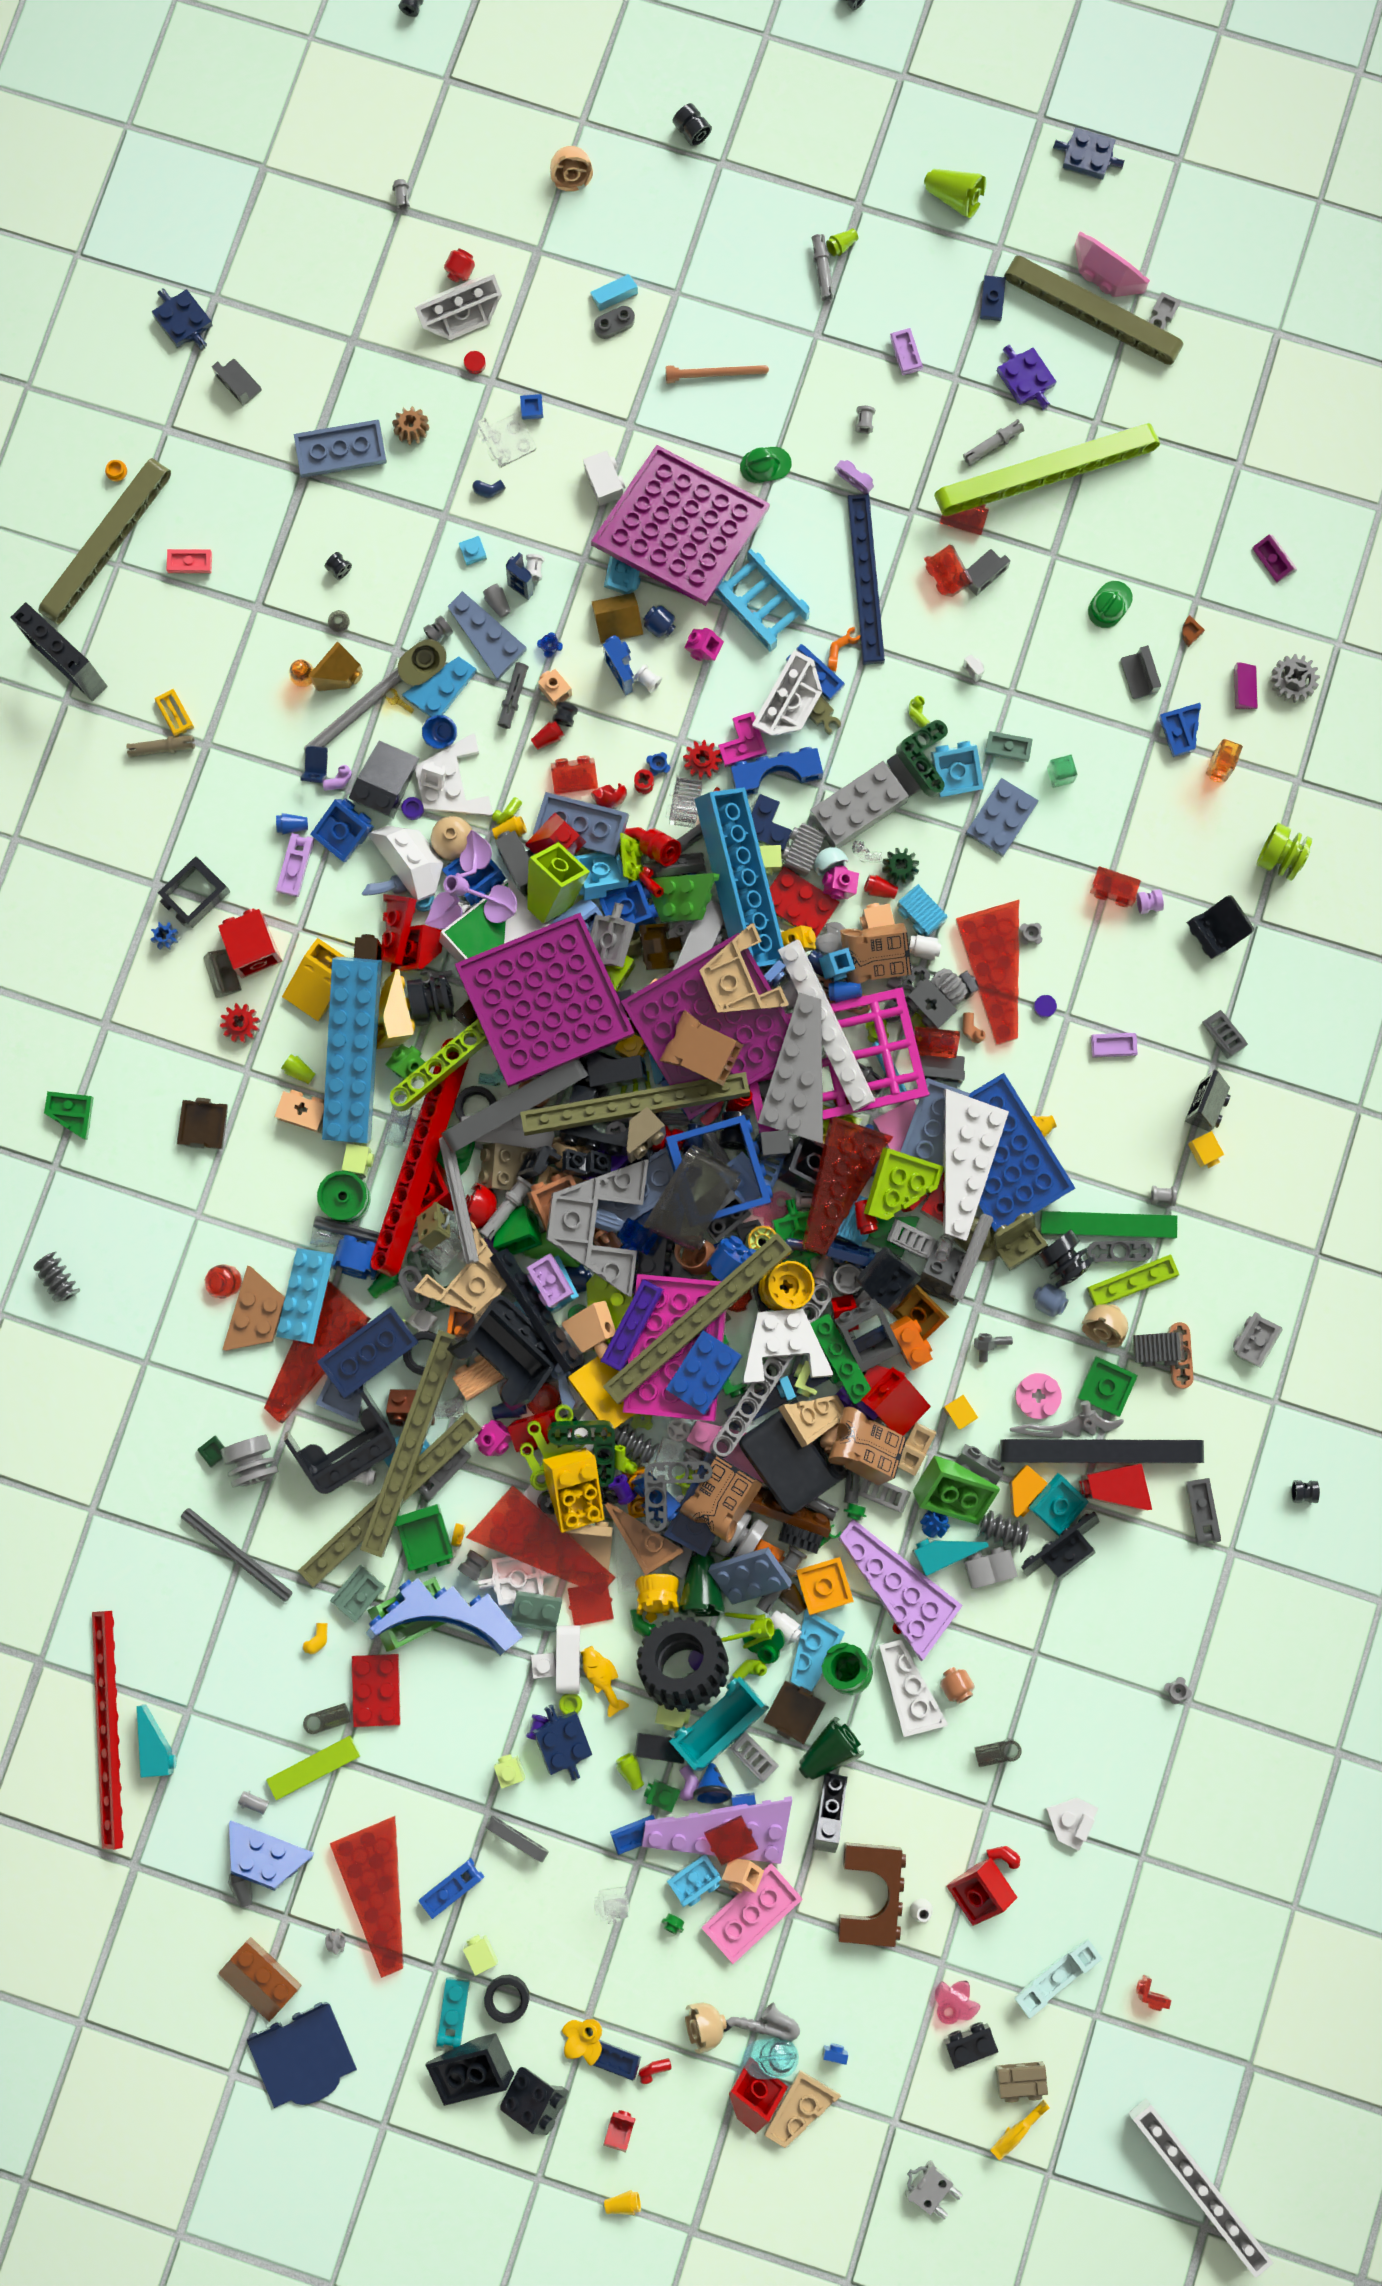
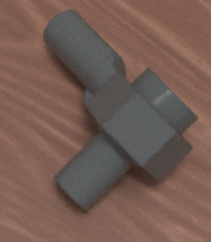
(986, 1343)

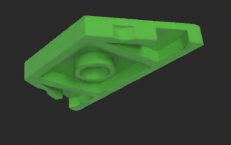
(684, 897)

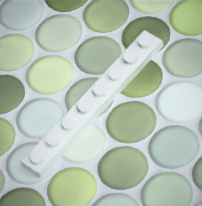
(833, 1038)

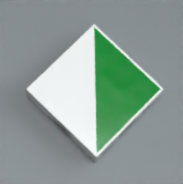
(476, 934)

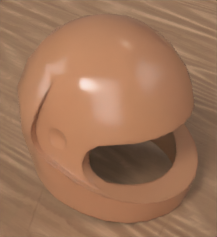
(695, 1261)

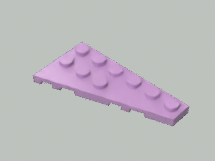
(910, 1597)
(686, 1834)

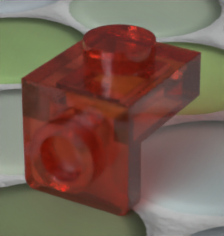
(1155, 2000)

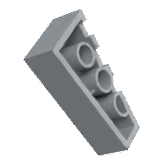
(703, 934)

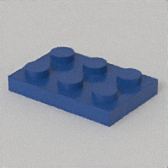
(704, 1372)

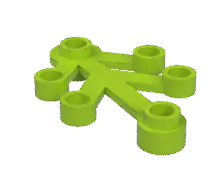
(547, 1450)

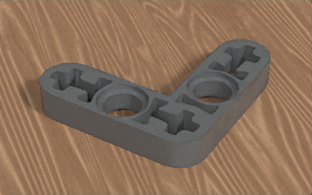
(661, 1485)

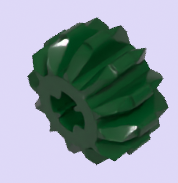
(900, 858)

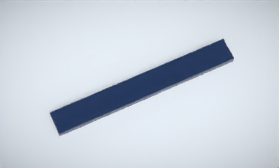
(865, 579)
(774, 1400)

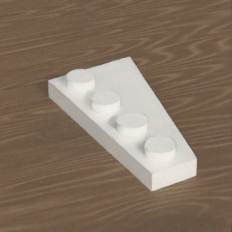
(911, 1696)

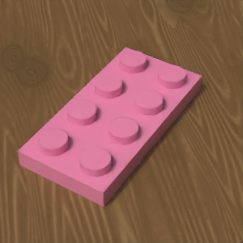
(751, 1914)

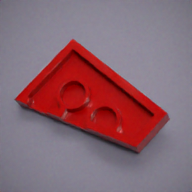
(398, 922)

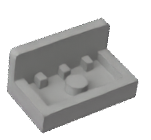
(1256, 1340)

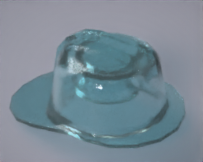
(770, 2058)

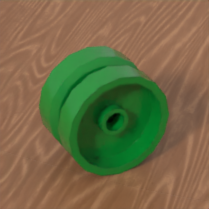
(346, 1210)

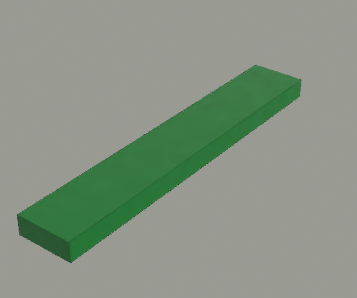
(1109, 1224)

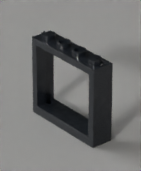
(59, 651)

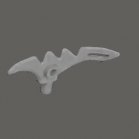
(1085, 1420)

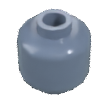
(1050, 1300)

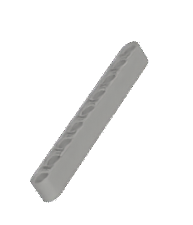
(756, 1401)

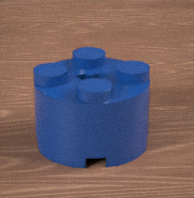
(728, 1256)
(354, 1258)

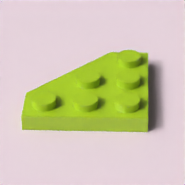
(900, 1183)
(617, 1302)

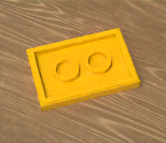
(589, 1384)

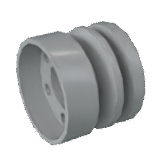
(249, 1461)

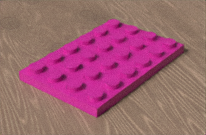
(676, 1300)

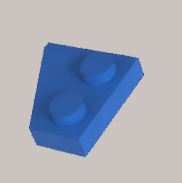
(1181, 728)

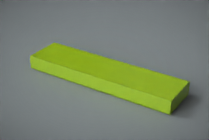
(1133, 1281)
(313, 1767)

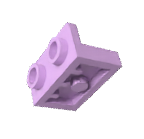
(549, 1280)

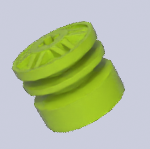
(1284, 851)

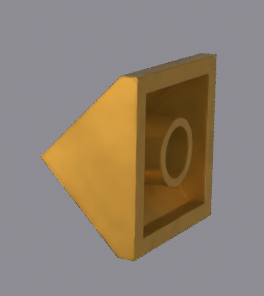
(617, 617)
(922, 1308)

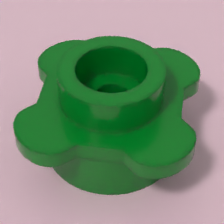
(855, 1511)
(673, 1924)

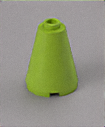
(957, 189)

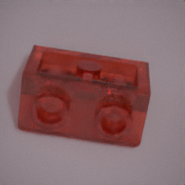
(968, 520)
(937, 1042)

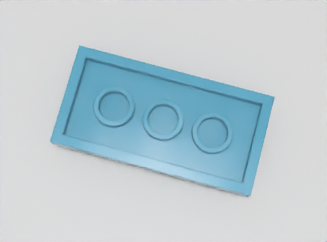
(305, 1295)

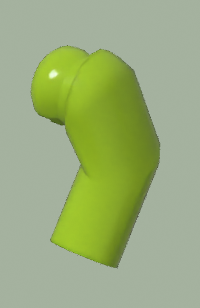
(916, 710)
(509, 811)
(750, 1667)

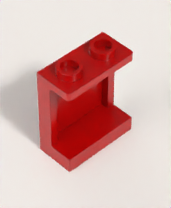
(896, 1402)

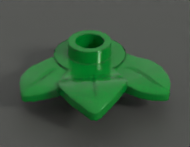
(767, 1650)

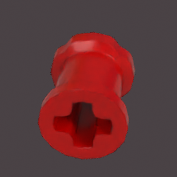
(647, 776)

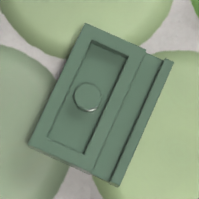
(357, 1593)
(536, 1611)

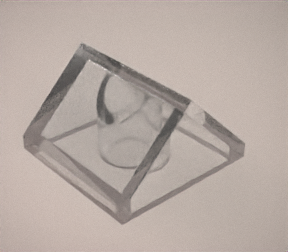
(401, 1126)

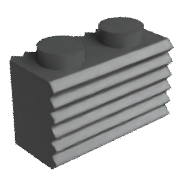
(1158, 1348)

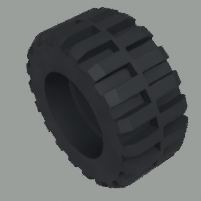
(673, 1638)

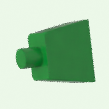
(518, 1232)

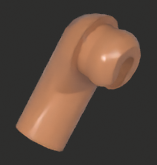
(970, 1030)

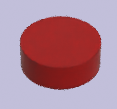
(474, 362)

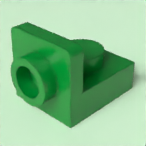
(661, 1795)

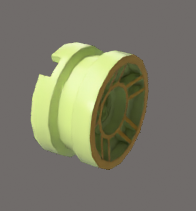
(760, 1232)

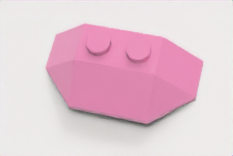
(1107, 268)

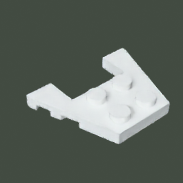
(452, 796)
(783, 1335)

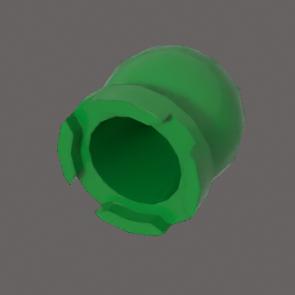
(847, 1669)

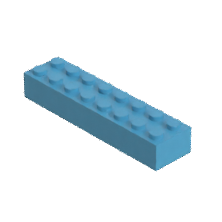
(742, 878)
(351, 1049)

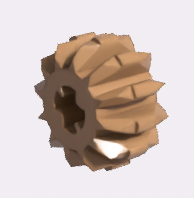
(418, 429)

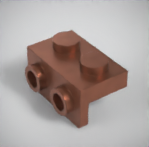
(399, 1406)

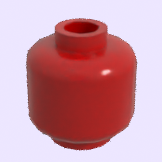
(459, 265)

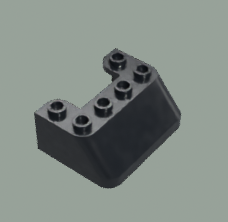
(510, 1346)

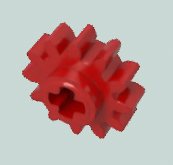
(694, 759)
(232, 1025)

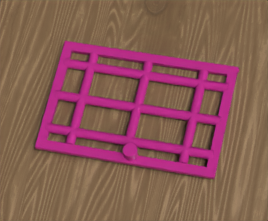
(884, 1048)

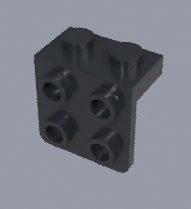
(1220, 927)
(887, 1279)
(533, 2102)

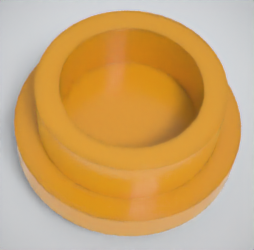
(116, 470)

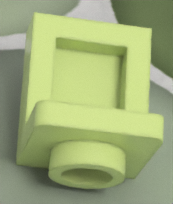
(802, 1374)

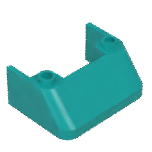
(720, 1725)

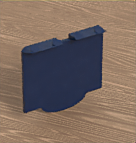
(302, 2057)

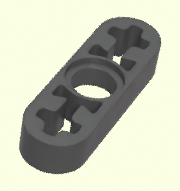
(911, 978)
(1135, 1245)
(517, 1839)

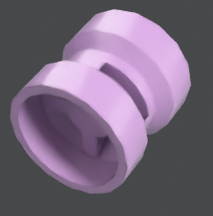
(1150, 901)

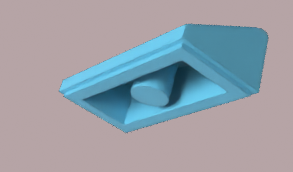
(614, 292)

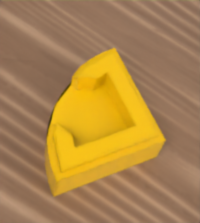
(458, 1534)

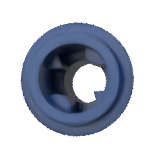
(290, 823)
(843, 991)

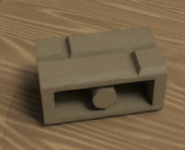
(1022, 2081)

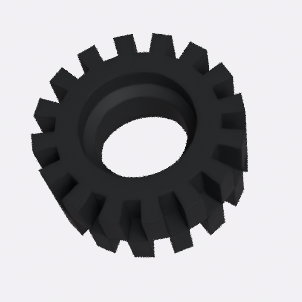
(800, 1538)

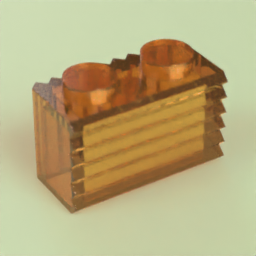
(1224, 760)

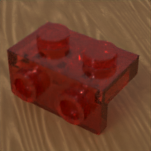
(948, 571)
(574, 774)
(1115, 886)

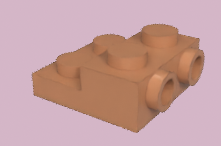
(541, 1194)

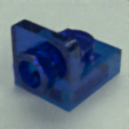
(637, 1236)

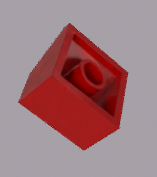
(982, 1892)

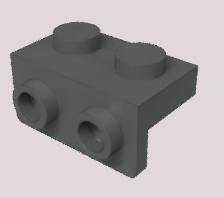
(980, 1464)

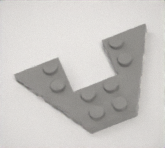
(574, 1217)

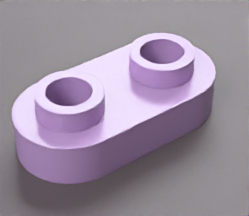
(848, 472)

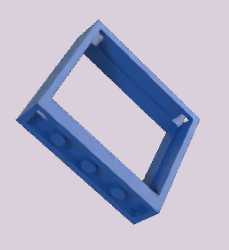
(752, 1151)

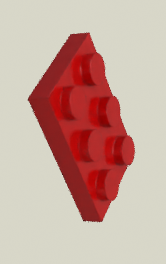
(801, 901)
(376, 1690)

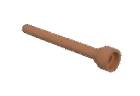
(674, 373)

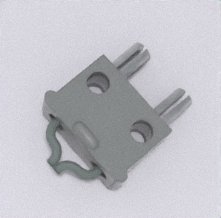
(927, 2187)

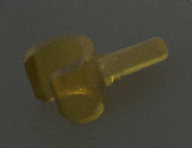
(396, 700)

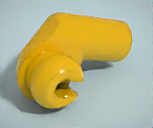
(317, 1641)

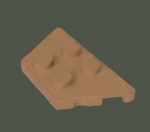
(255, 1313)

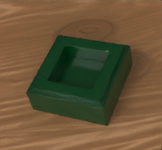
(211, 1451)

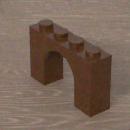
(882, 1926)

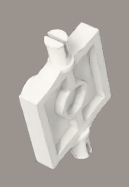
(512, 1576)

